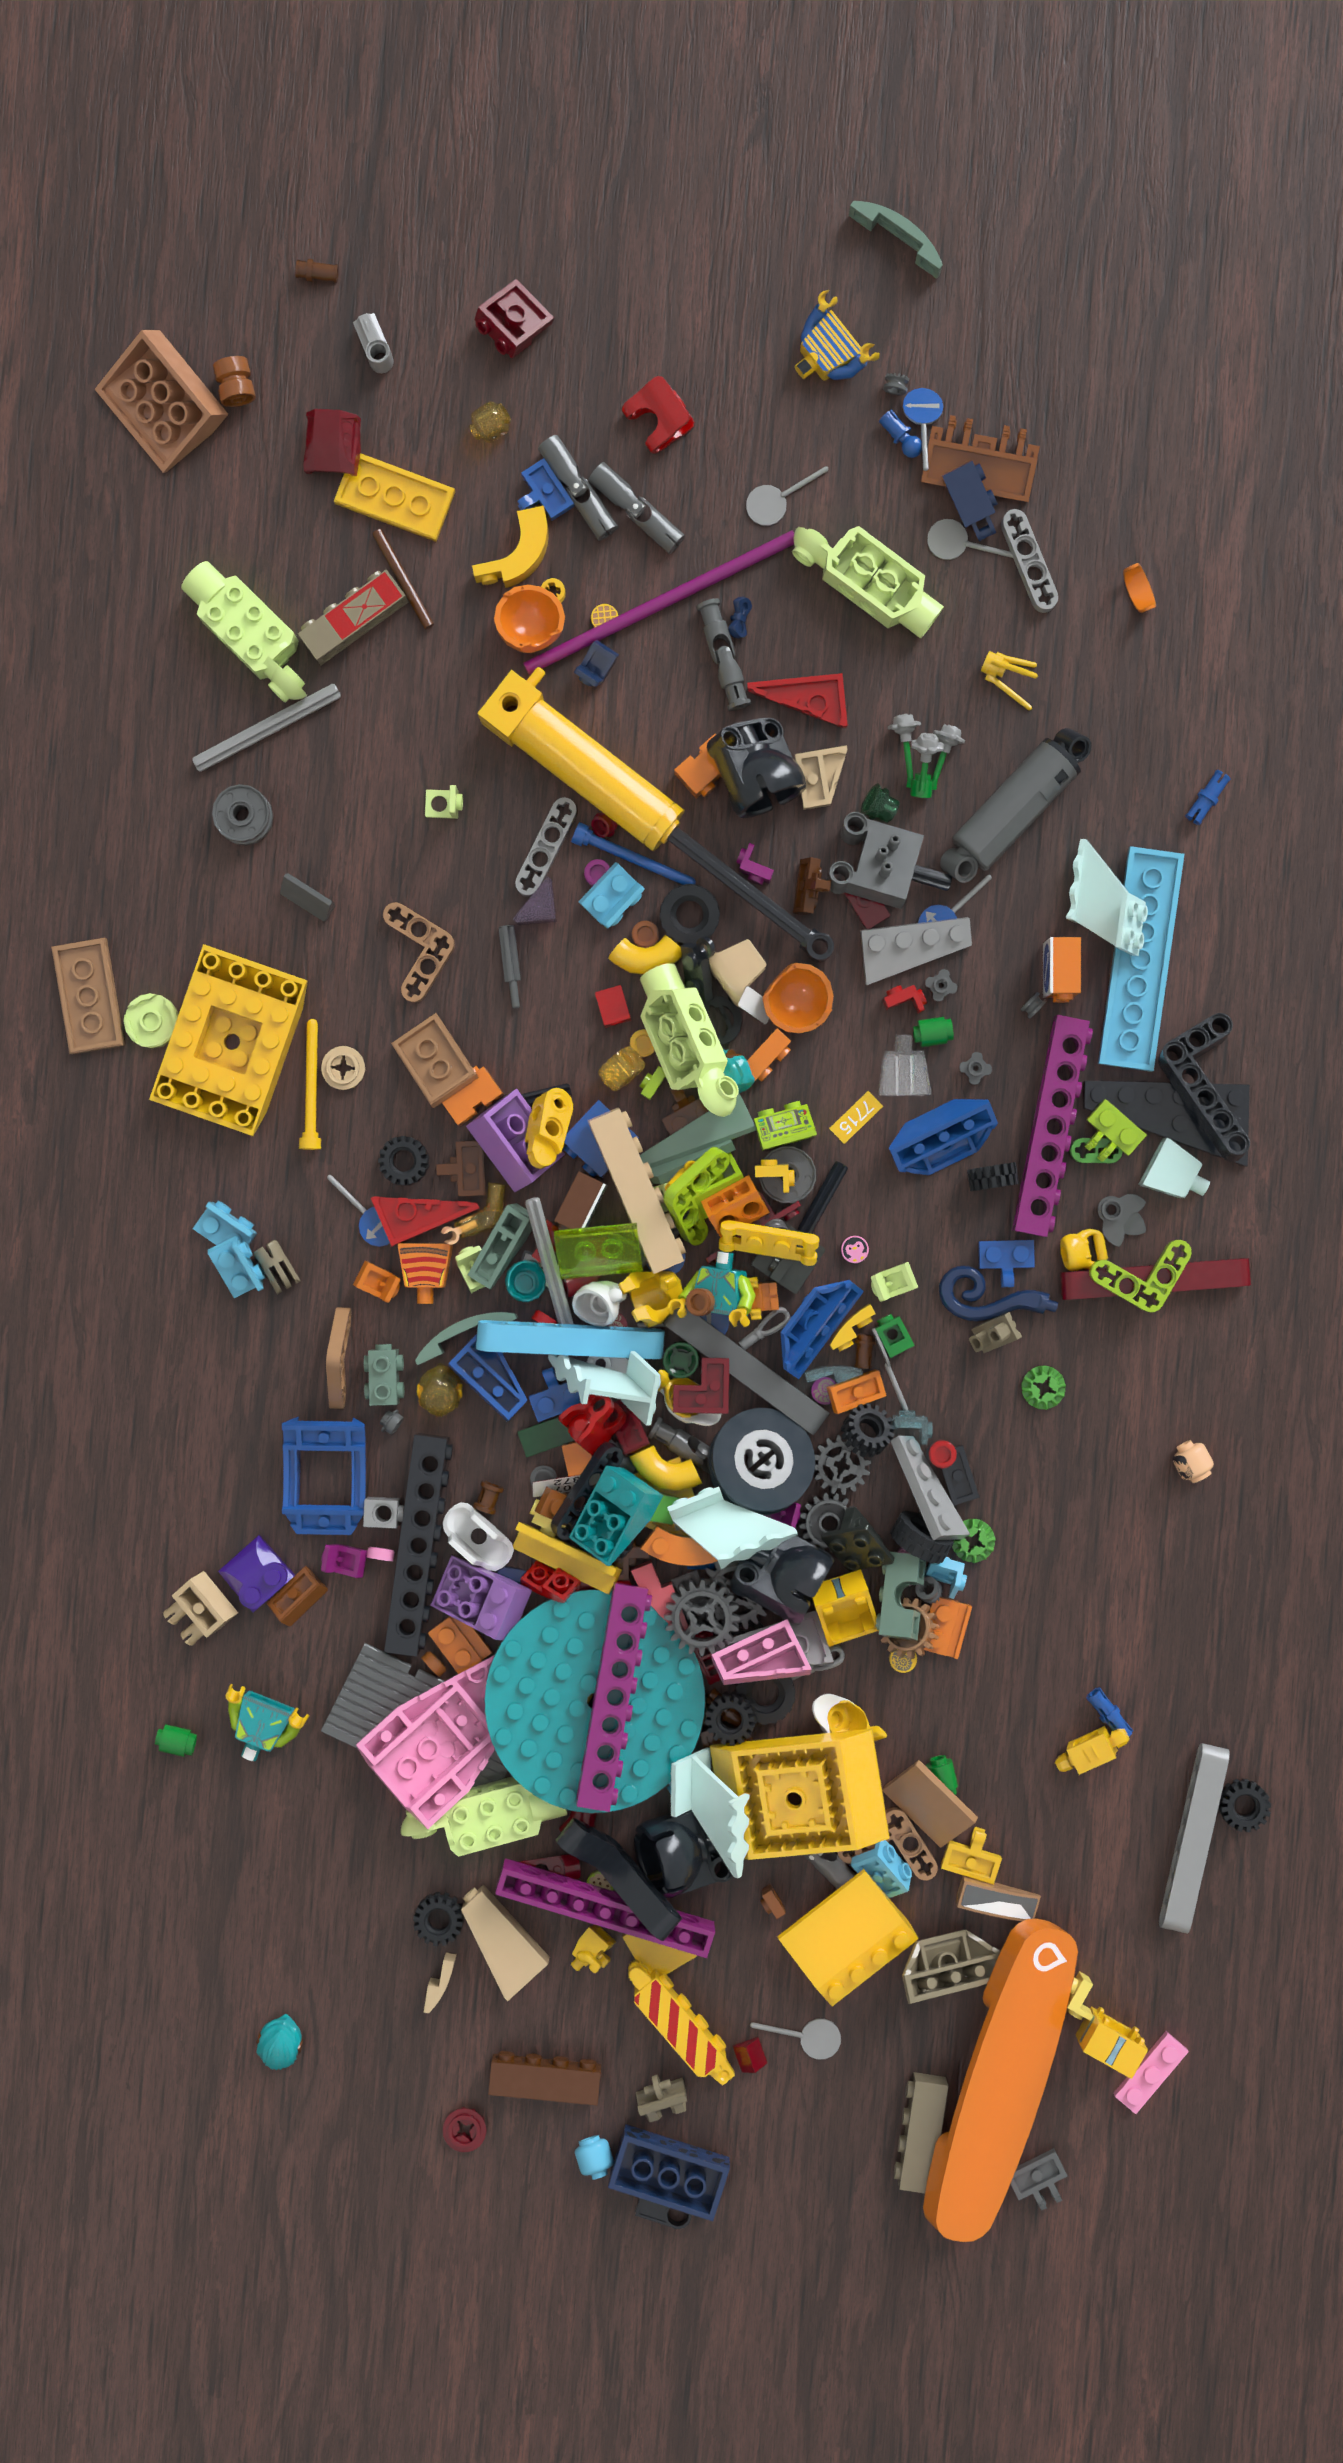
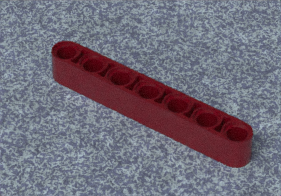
(1194, 1277)

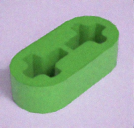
(1092, 1157)

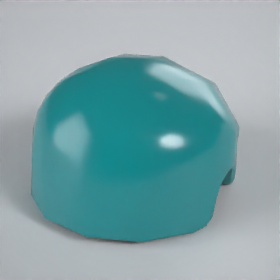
(525, 1281)

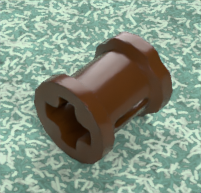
(488, 1497)

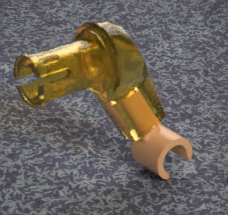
(481, 1220)

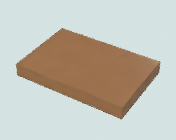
(434, 1060)
(930, 1804)

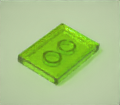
(598, 1250)

